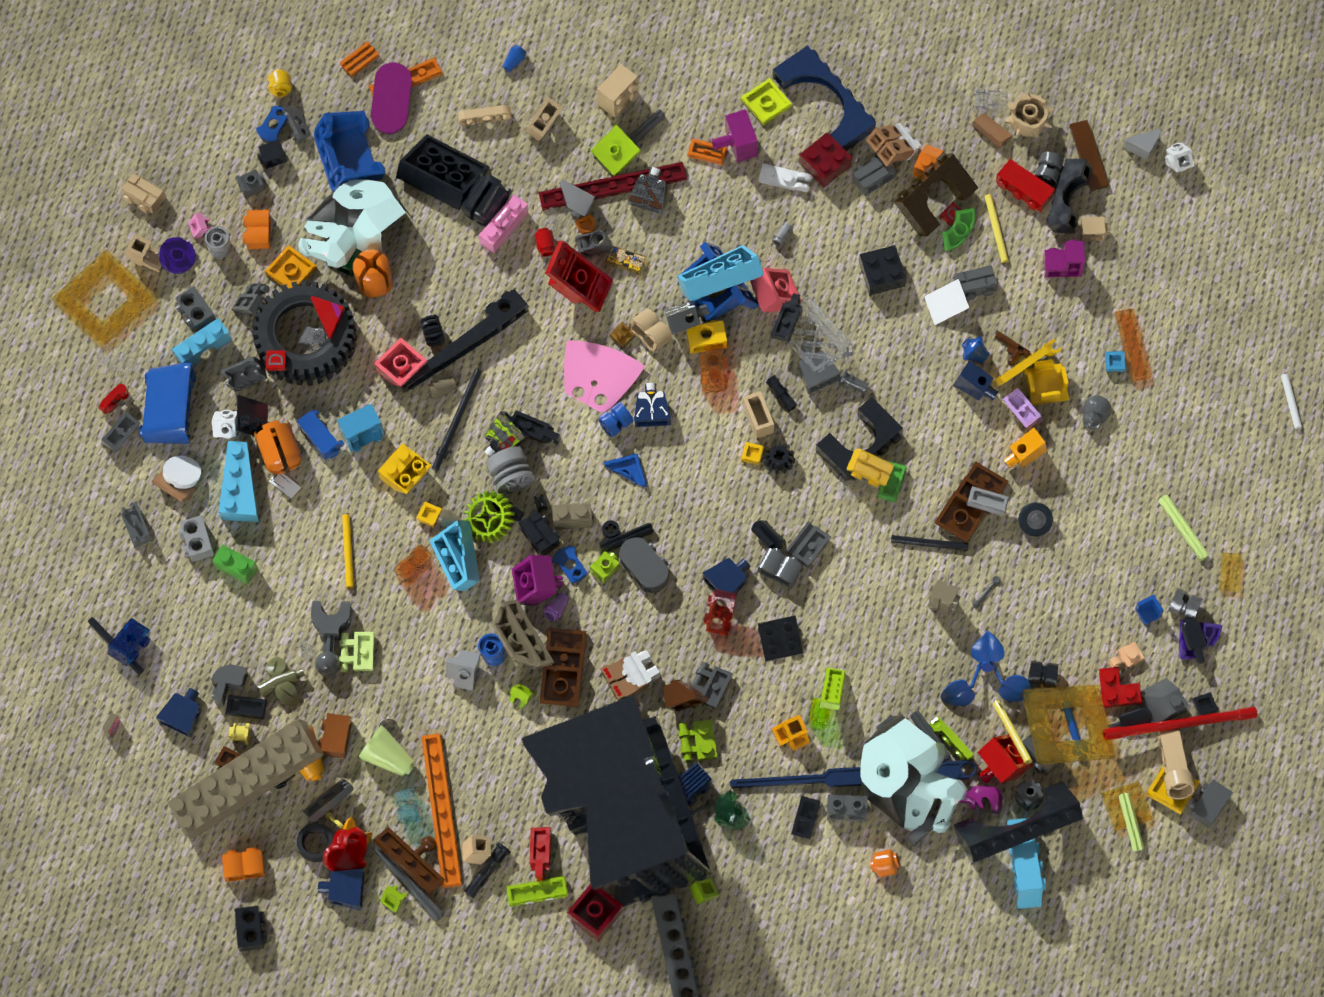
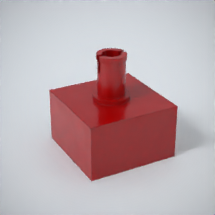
(1002, 760)

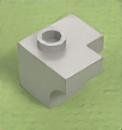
(463, 669)

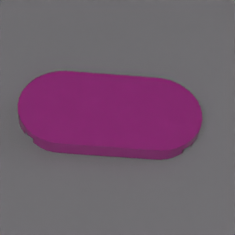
(391, 98)

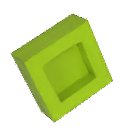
(521, 692)
(392, 898)

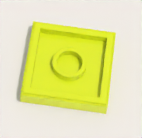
(766, 101)

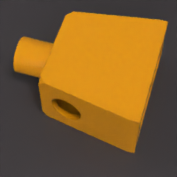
(1031, 445)

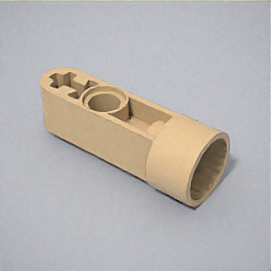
(1177, 779)

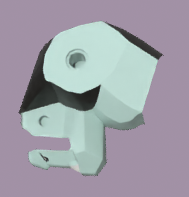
(355, 220)
(902, 777)

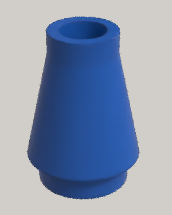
(514, 58)

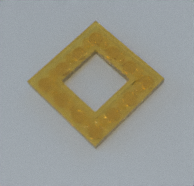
(104, 331)
(1084, 696)

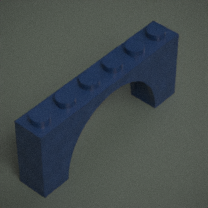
(808, 68)

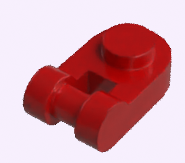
(110, 402)

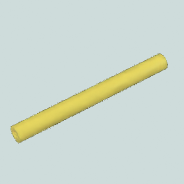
(996, 228)
(1012, 732)

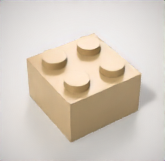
(618, 91)

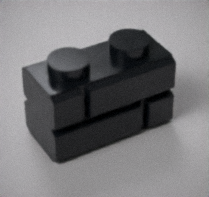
(539, 533)

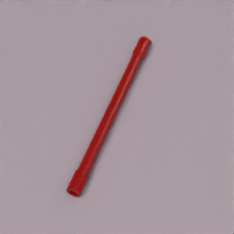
(1120, 732)

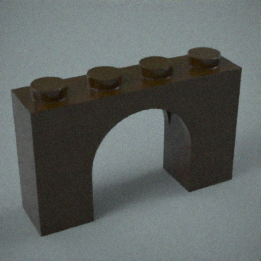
(913, 200)

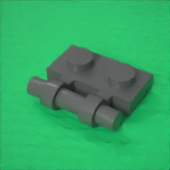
(251, 299)
(716, 685)

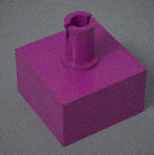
(739, 136)
(535, 580)

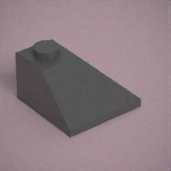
(1164, 701)

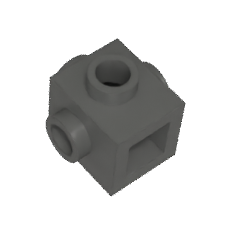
(1029, 801)

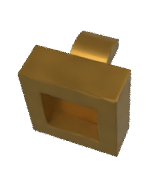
(622, 334)

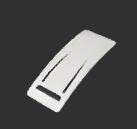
(285, 484)

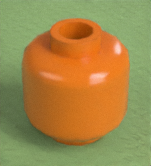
(885, 863)

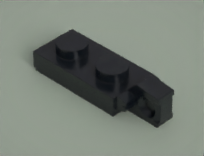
(787, 319)
(536, 428)

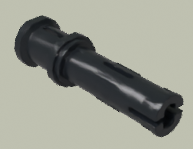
(492, 863)

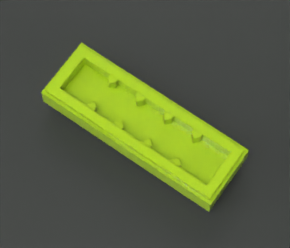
(832, 689)
(537, 891)

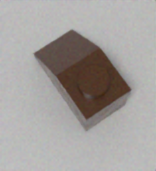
(681, 696)

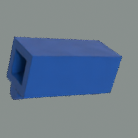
(319, 435)

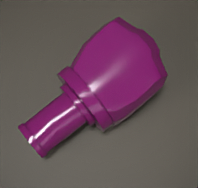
(979, 793)

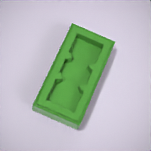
(891, 489)

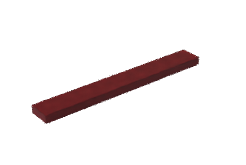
(612, 185)

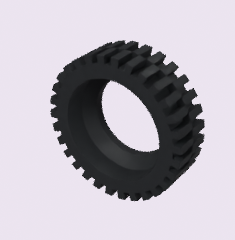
(311, 365)

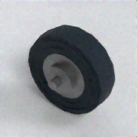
(1035, 519)

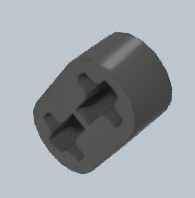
(922, 830)

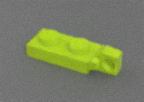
(951, 738)

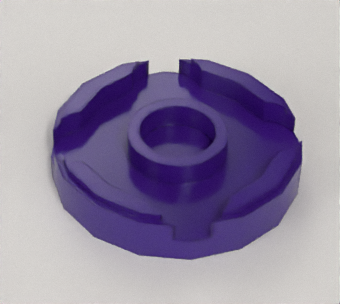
(176, 255)

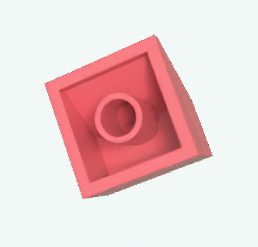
(773, 289)
(399, 363)

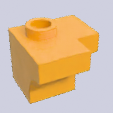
(792, 732)

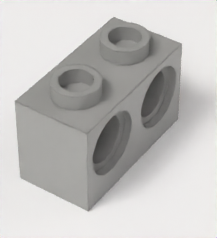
(200, 537)

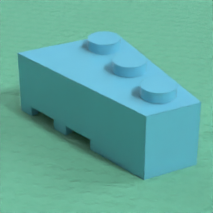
(457, 555)

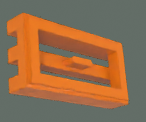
(371, 49)
(720, 160)

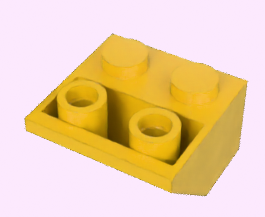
(403, 469)

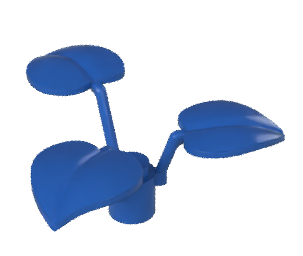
(986, 652)

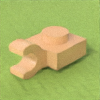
(1128, 656)

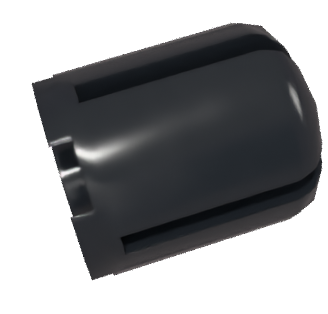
(485, 199)

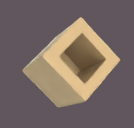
(476, 849)

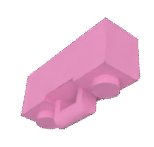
(503, 223)

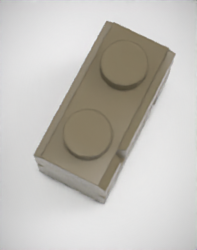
(572, 516)
(944, 598)

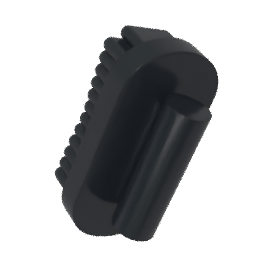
(767, 534)

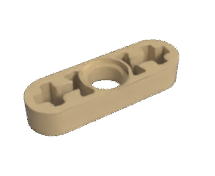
(489, 114)

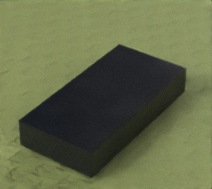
(246, 707)

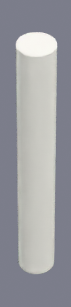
(1291, 401)

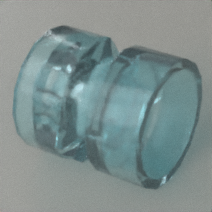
(407, 804)

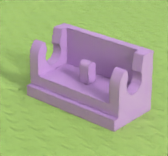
(1023, 409)

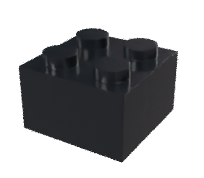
(882, 270)

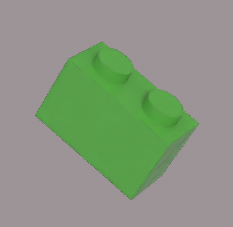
(235, 564)

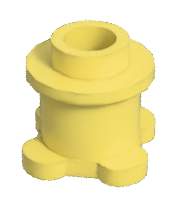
(240, 733)

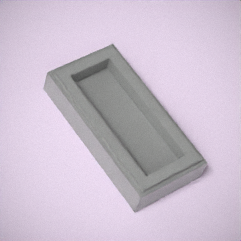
(987, 501)

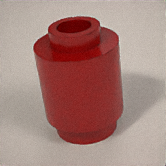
(545, 242)

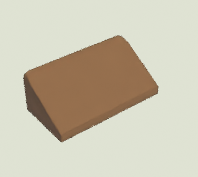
(991, 130)
(179, 494)

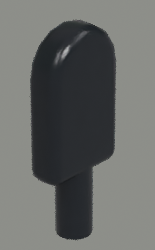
(1194, 638)
(1133, 717)

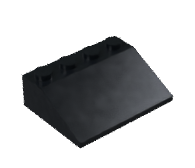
(440, 171)

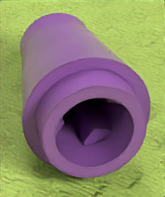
(556, 607)

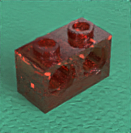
(724, 613)

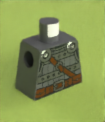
(648, 192)

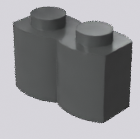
(780, 567)

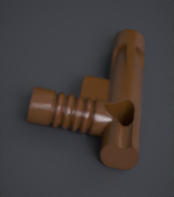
(1013, 348)

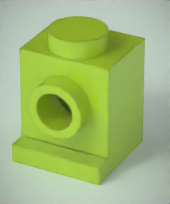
(602, 572)

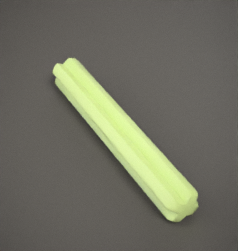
(1183, 527)

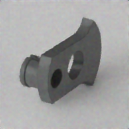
(300, 131)

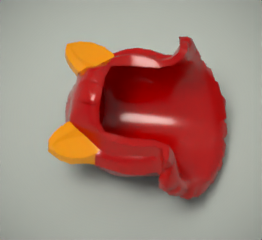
(347, 848)

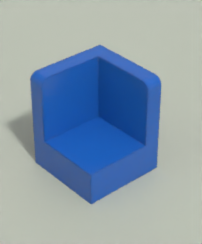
(1149, 609)

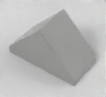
(1143, 143)

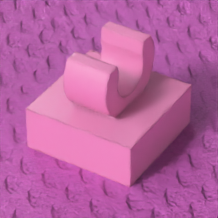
(198, 225)

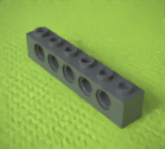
(663, 906)

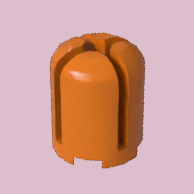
(373, 273)
(284, 434)

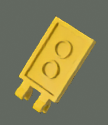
(1045, 350)

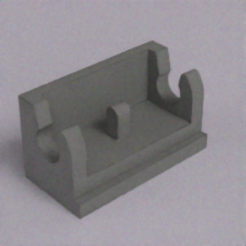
(245, 374)
(120, 432)
(136, 525)

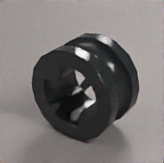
(540, 503)
(606, 526)

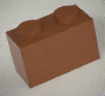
(336, 735)

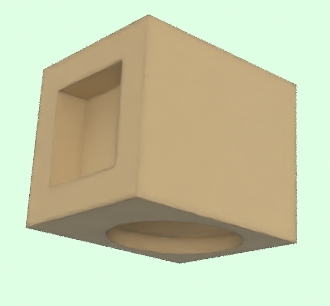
(1093, 229)

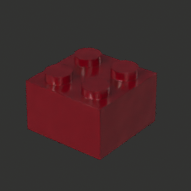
(825, 160)
(595, 912)

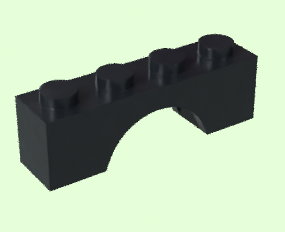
(1074, 175)

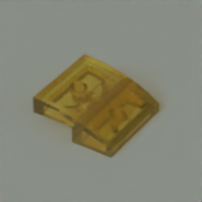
(1114, 808)

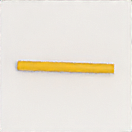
(348, 551)

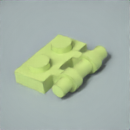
(363, 651)

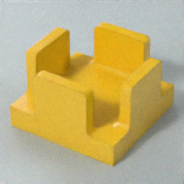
(1046, 382)

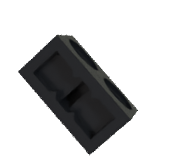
(246, 929)

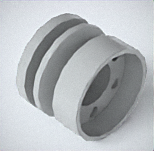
(510, 470)

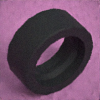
(305, 831)

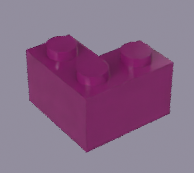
(1065, 262)

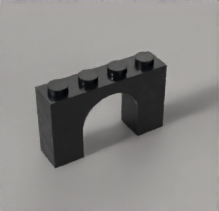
(883, 425)

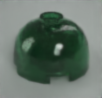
(730, 812)

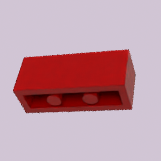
(1024, 185)

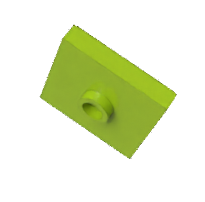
(615, 150)

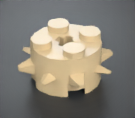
(1029, 115)

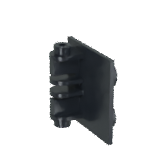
(250, 415)
(780, 638)

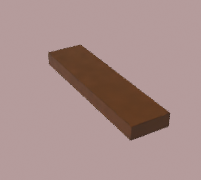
(1087, 150)

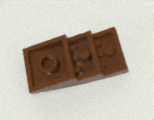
(963, 519)
(563, 679)

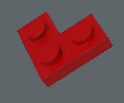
(1114, 693)

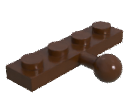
(410, 860)

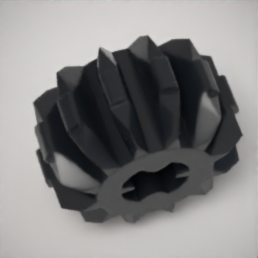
(432, 330)
(784, 453)

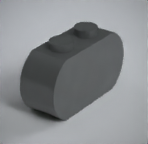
(644, 564)

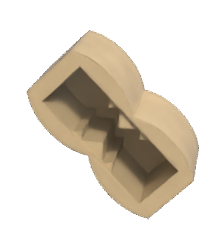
(650, 330)

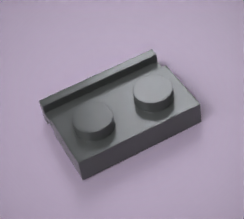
(808, 544)

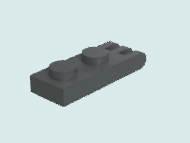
(328, 800)

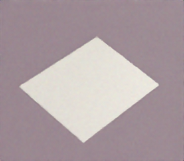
(946, 302)

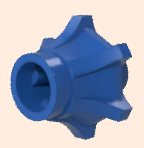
(975, 350)

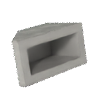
(576, 199)

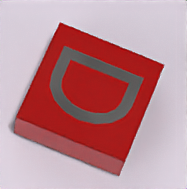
(949, 213)
(276, 360)

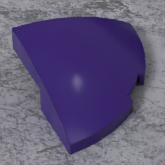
(1211, 634)

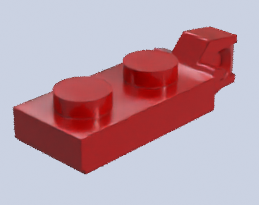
(540, 851)

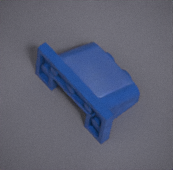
(732, 296)

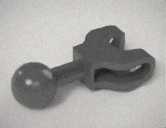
(330, 629)

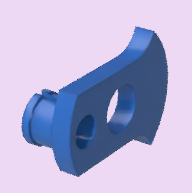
(265, 131)
(564, 555)

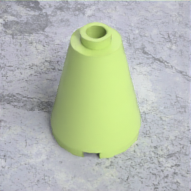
(387, 753)

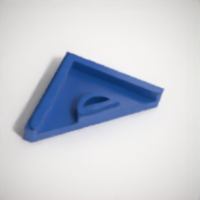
(628, 467)

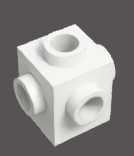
(1179, 157)
(224, 424)

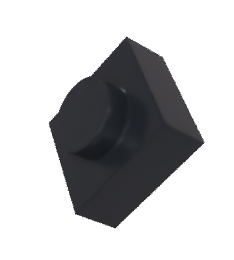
(1205, 704)

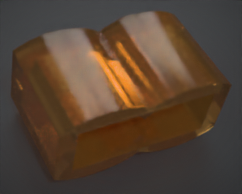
(409, 568)

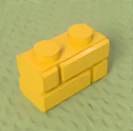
(869, 467)

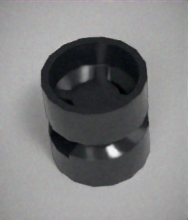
(1043, 674)

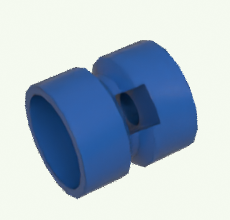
(615, 420)
(492, 649)

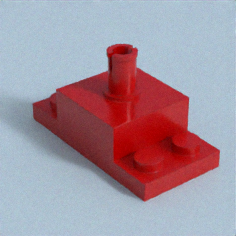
(577, 277)

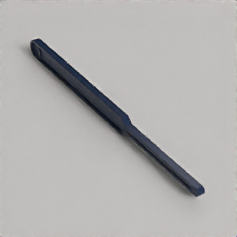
(843, 777)

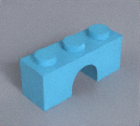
(211, 336)

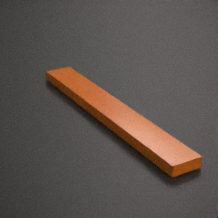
(441, 810)

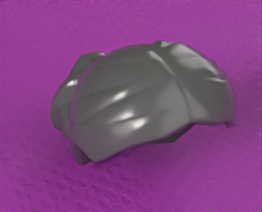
(1096, 411)

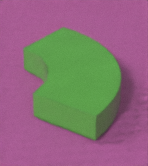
(960, 229)

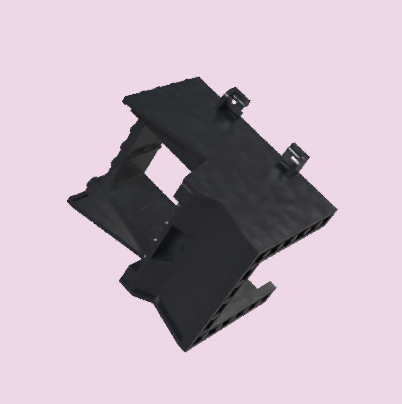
(620, 786)

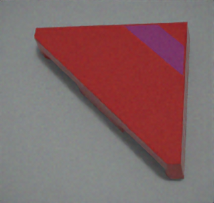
(329, 314)

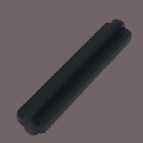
(618, 540)

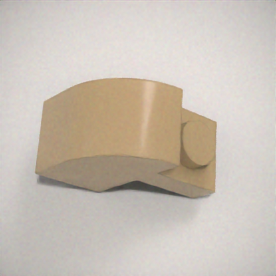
(142, 253)

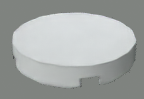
(181, 472)

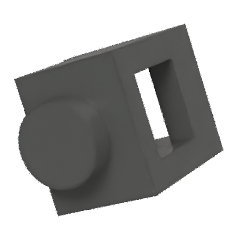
(251, 188)

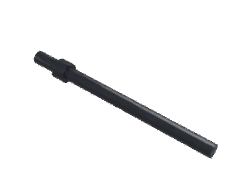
(442, 451)

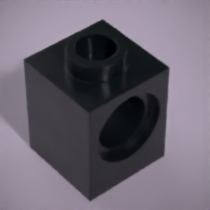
(271, 154)

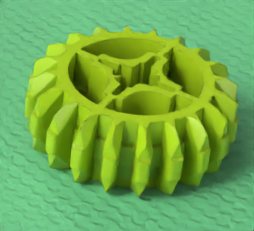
(487, 509)

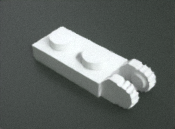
(784, 178)

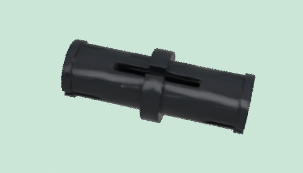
(781, 393)

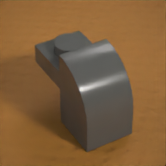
(228, 677)

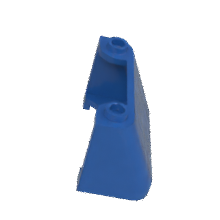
(345, 148)
(168, 404)

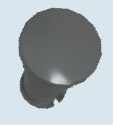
(853, 382)

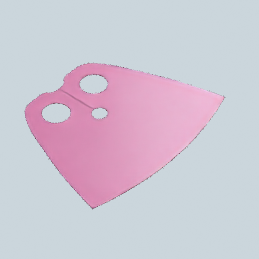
(607, 366)

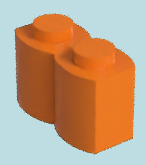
(257, 229)
(243, 865)

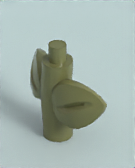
(281, 682)

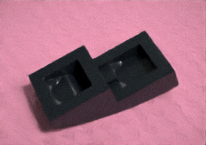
(805, 817)

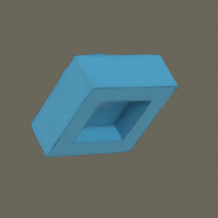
(1115, 361)

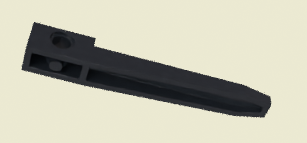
(486, 329)

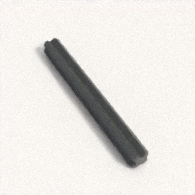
(411, 885)

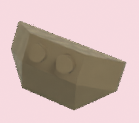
(520, 636)

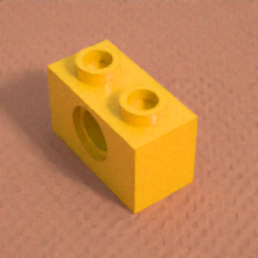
(700, 344)

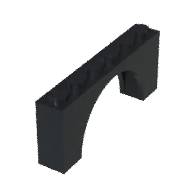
(984, 841)

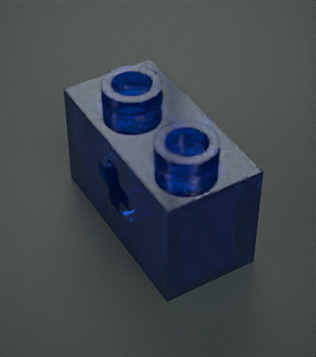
(129, 641)

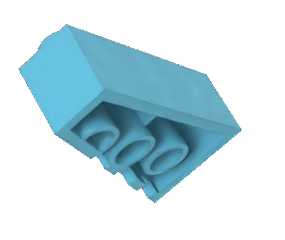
(720, 273)
(238, 488)
(1027, 869)

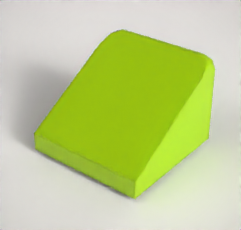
(703, 890)

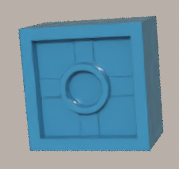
(361, 428)

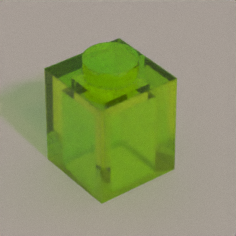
(818, 716)

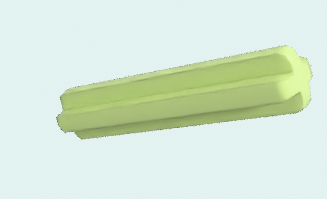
(1131, 822)

